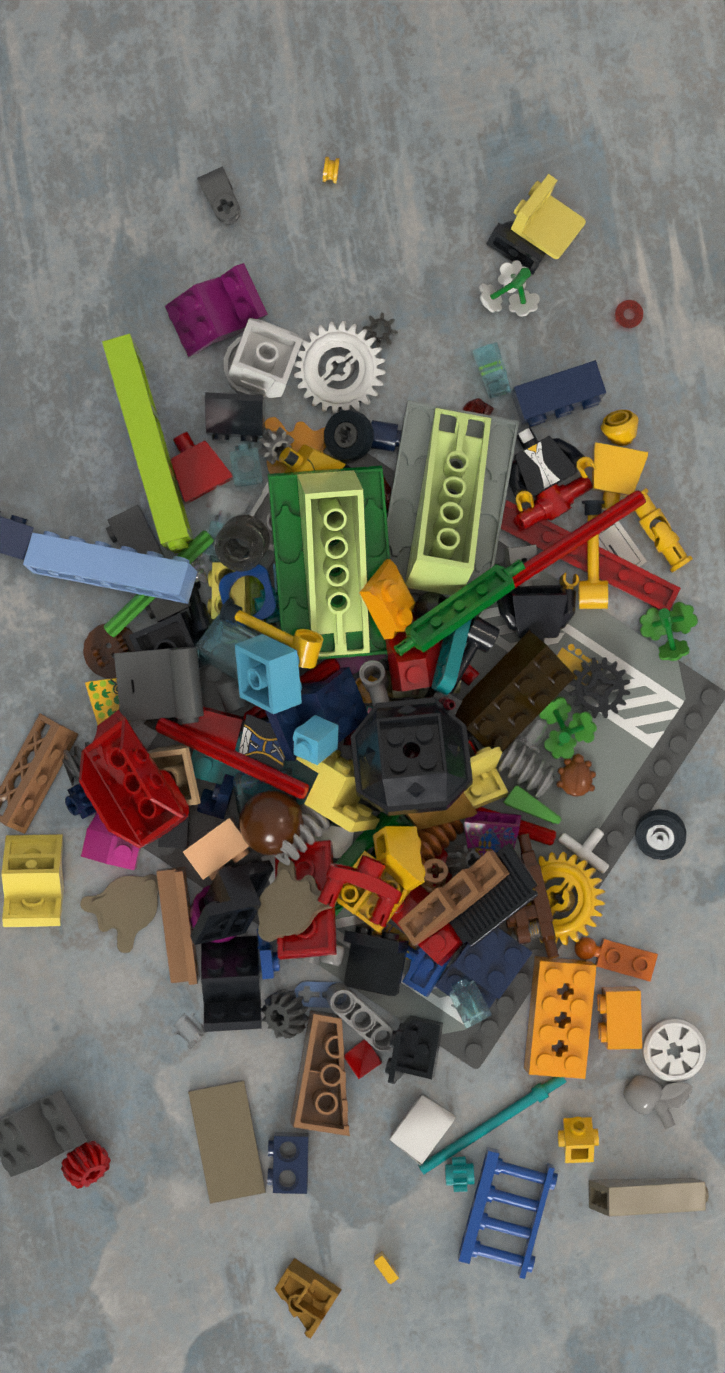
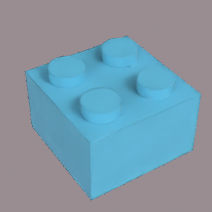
(268, 673)

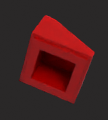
(362, 1058)

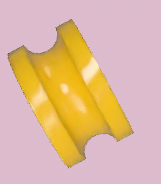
(331, 169)

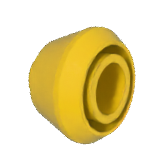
(620, 427)

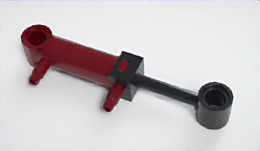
(480, 637)

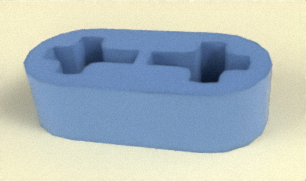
(318, 986)

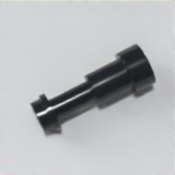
(198, 613)

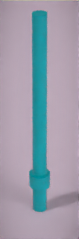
(538, 1093)

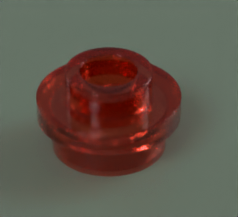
(629, 305)

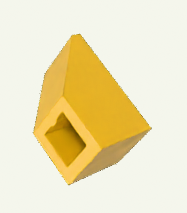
(400, 852)

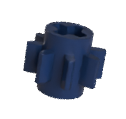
(78, 802)

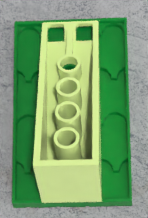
(326, 549)

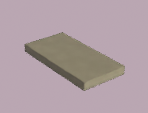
(227, 1141)

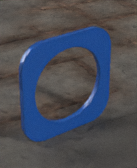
(262, 574)

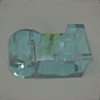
(492, 370)

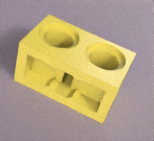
(238, 593)

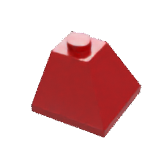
(414, 667)

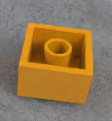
(620, 1017)

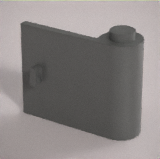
(159, 684)

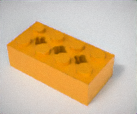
(548, 1003)

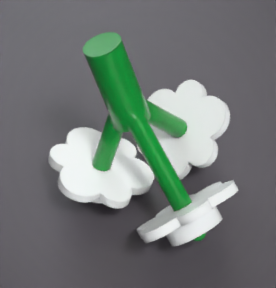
(513, 277)

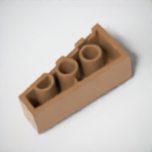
(321, 1082)

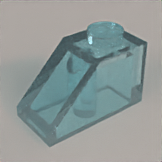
(469, 1002)

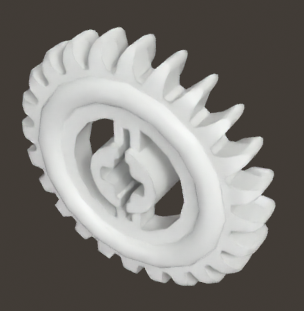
(360, 350)

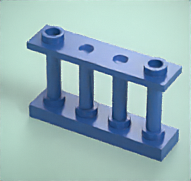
(486, 1193)

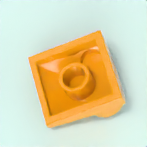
(388, 600)

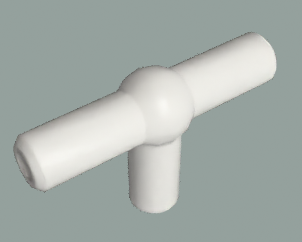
(584, 851)

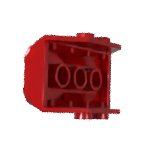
(127, 786)

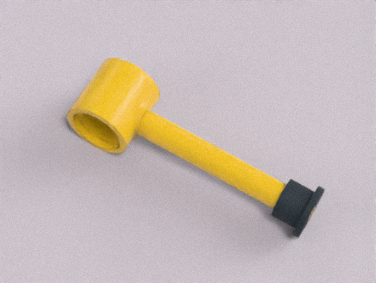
(593, 592)
(306, 642)

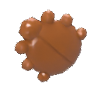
(576, 776)

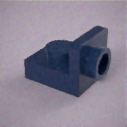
(217, 801)

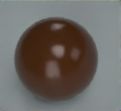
(270, 820)

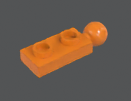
(618, 957)

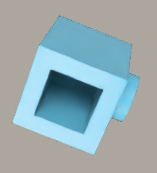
(315, 739)

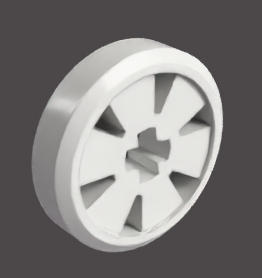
(666, 1065)

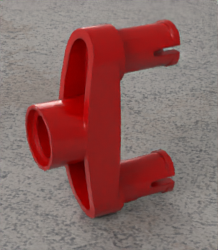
(366, 876)

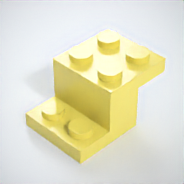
(336, 796)
(32, 880)

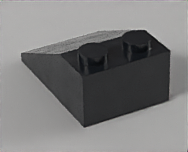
(234, 416)

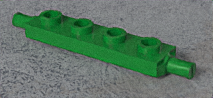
(459, 608)

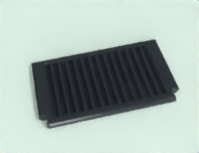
(499, 903)

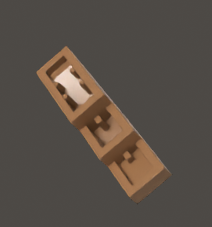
(453, 898)

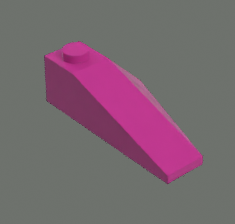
(108, 848)

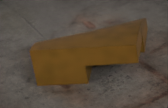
(307, 1295)

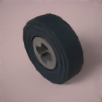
(360, 430)

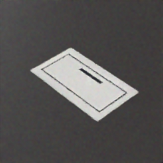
(618, 542)

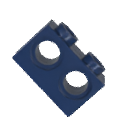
(296, 1163)

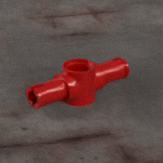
(553, 502)

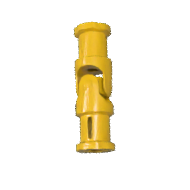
(662, 534)

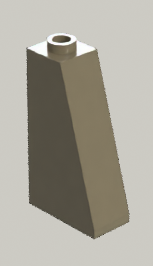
(647, 1196)

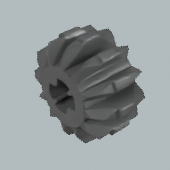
(285, 1014)

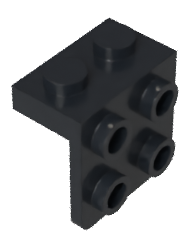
(375, 961)
(414, 1049)

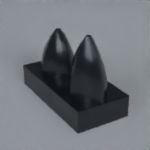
(515, 247)

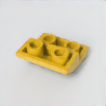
(362, 902)

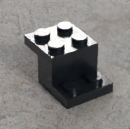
(232, 901)
(231, 985)

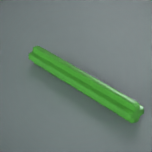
(140, 602)

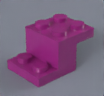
(215, 309)

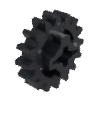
(596, 674)

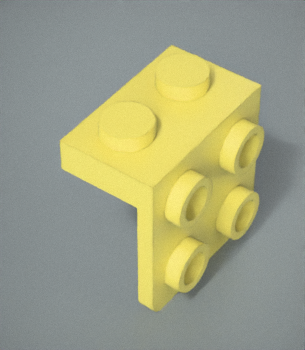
(546, 220)
(487, 783)

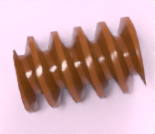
(438, 837)

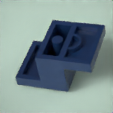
(333, 700)
(489, 963)

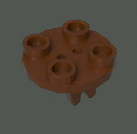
(97, 654)

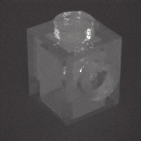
(227, 503)

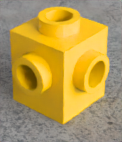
(578, 1139)

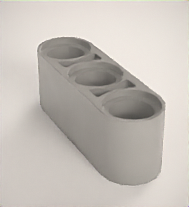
(354, 1005)

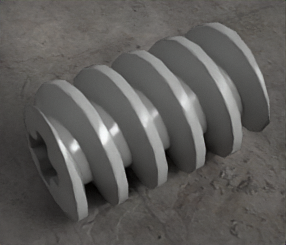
(526, 769)
(312, 821)

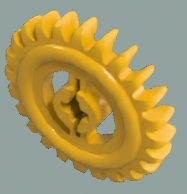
(575, 876)

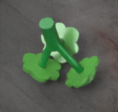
(663, 622)
(560, 742)

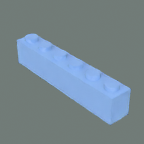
(110, 567)

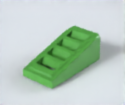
(523, 801)

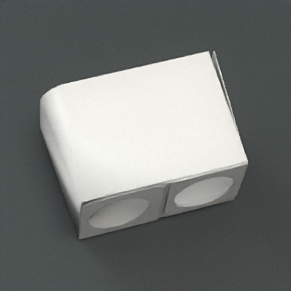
(422, 1128)

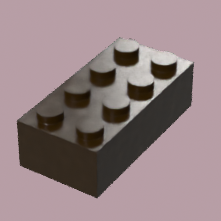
(514, 693)

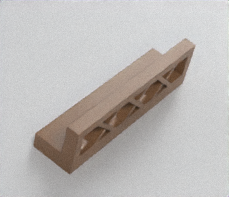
(36, 775)
(177, 925)

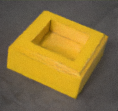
(386, 1267)

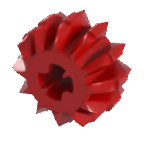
(85, 1164)

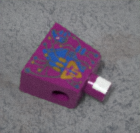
(491, 831)

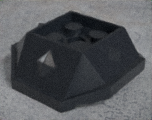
(411, 784)

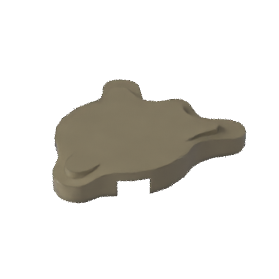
(288, 904)
(126, 906)

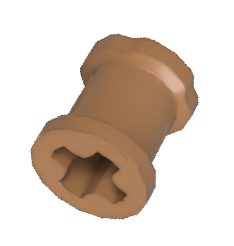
(440, 872)

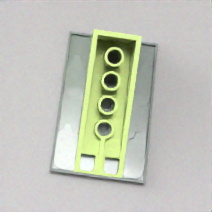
(448, 495)

